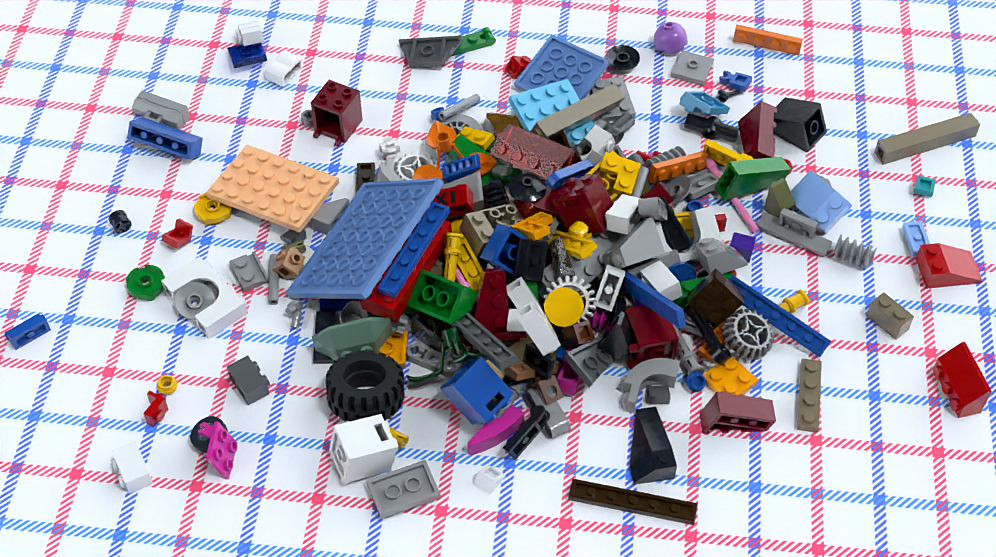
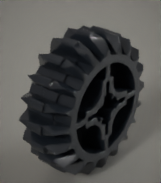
(495, 193)

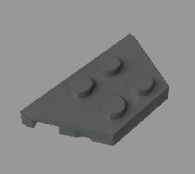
(429, 50)

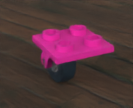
(212, 438)

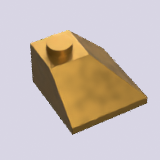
(501, 121)

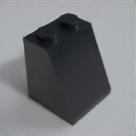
(800, 122)

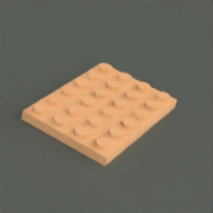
(273, 188)

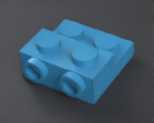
(702, 103)

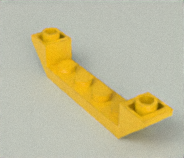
(469, 264)

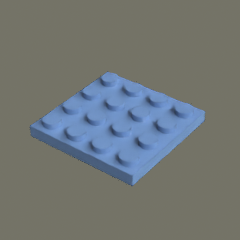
(562, 61)

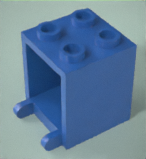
(473, 391)

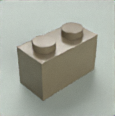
(890, 315)

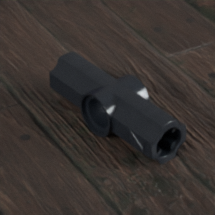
(711, 127)

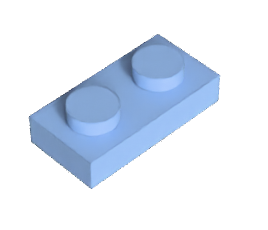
(915, 235)

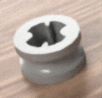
(307, 122)

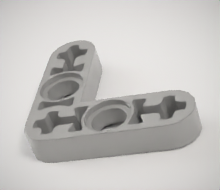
(428, 353)

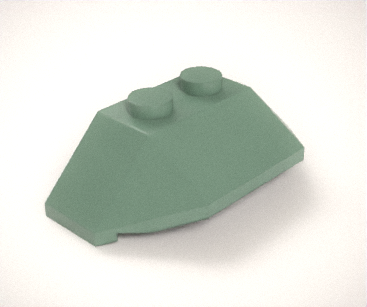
(352, 337)

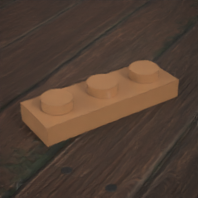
(522, 371)

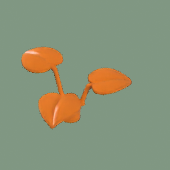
(442, 138)

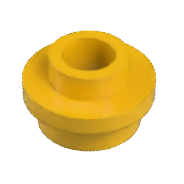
(167, 380)

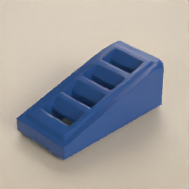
(461, 168)

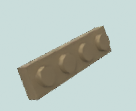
(809, 395)

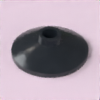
(623, 57)
(527, 188)

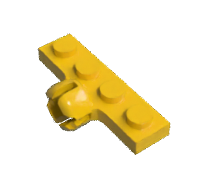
(576, 240)

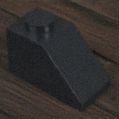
(617, 337)
(541, 364)

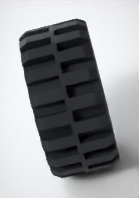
(364, 370)

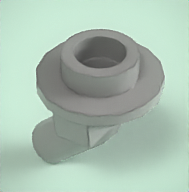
(294, 308)

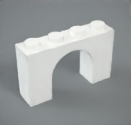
(703, 225)
(227, 307)
(533, 317)

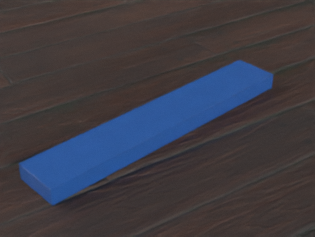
(413, 250)
(653, 300)
(782, 319)

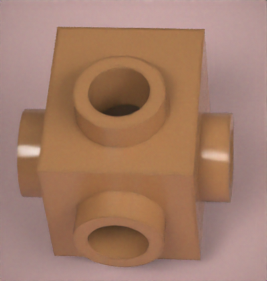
(289, 263)

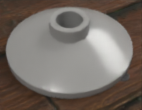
(678, 188)
(189, 293)

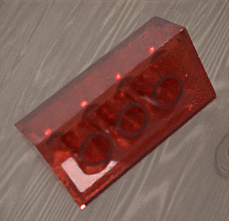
(531, 151)

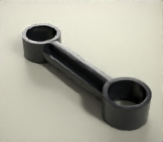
(717, 351)

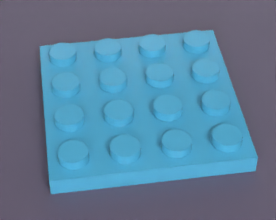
(544, 101)

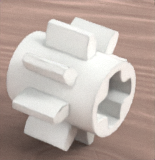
(389, 147)

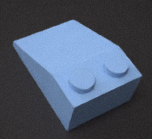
(819, 201)

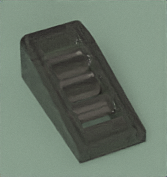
(560, 260)

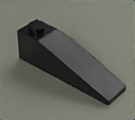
(651, 450)

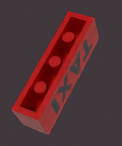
(457, 198)

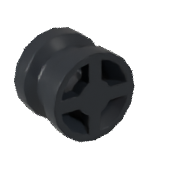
(119, 221)

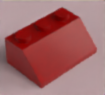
(962, 381)

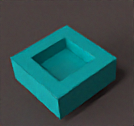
(924, 186)

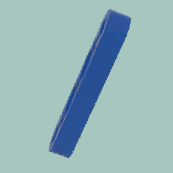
(576, 170)

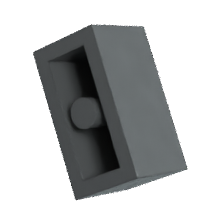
(248, 379)

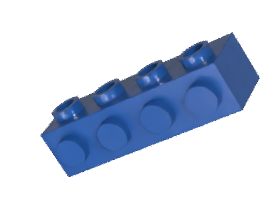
(165, 138)

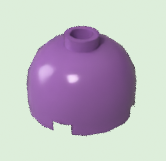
(670, 38)

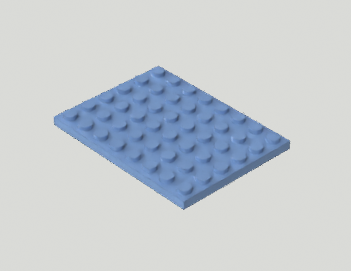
(365, 239)

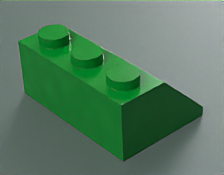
(441, 297)

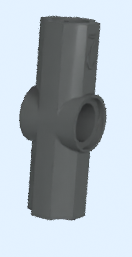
(620, 126)

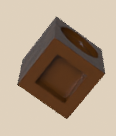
(577, 334)

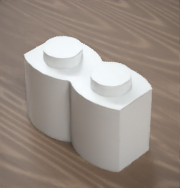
(249, 33)
(284, 68)

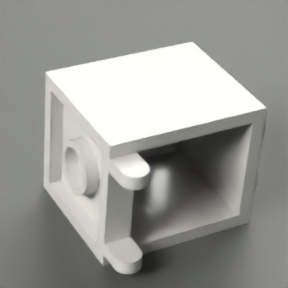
(362, 448)

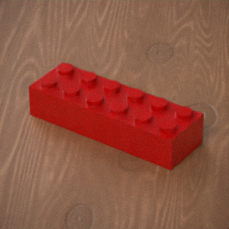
(393, 308)

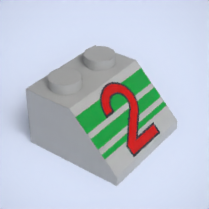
(718, 255)

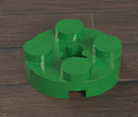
(145, 291)

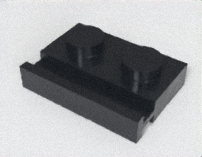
(531, 259)

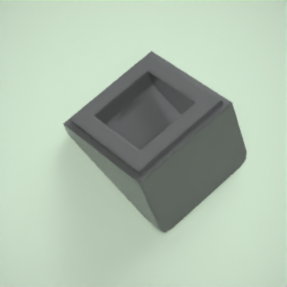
(293, 236)
(659, 394)

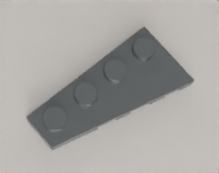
(589, 361)

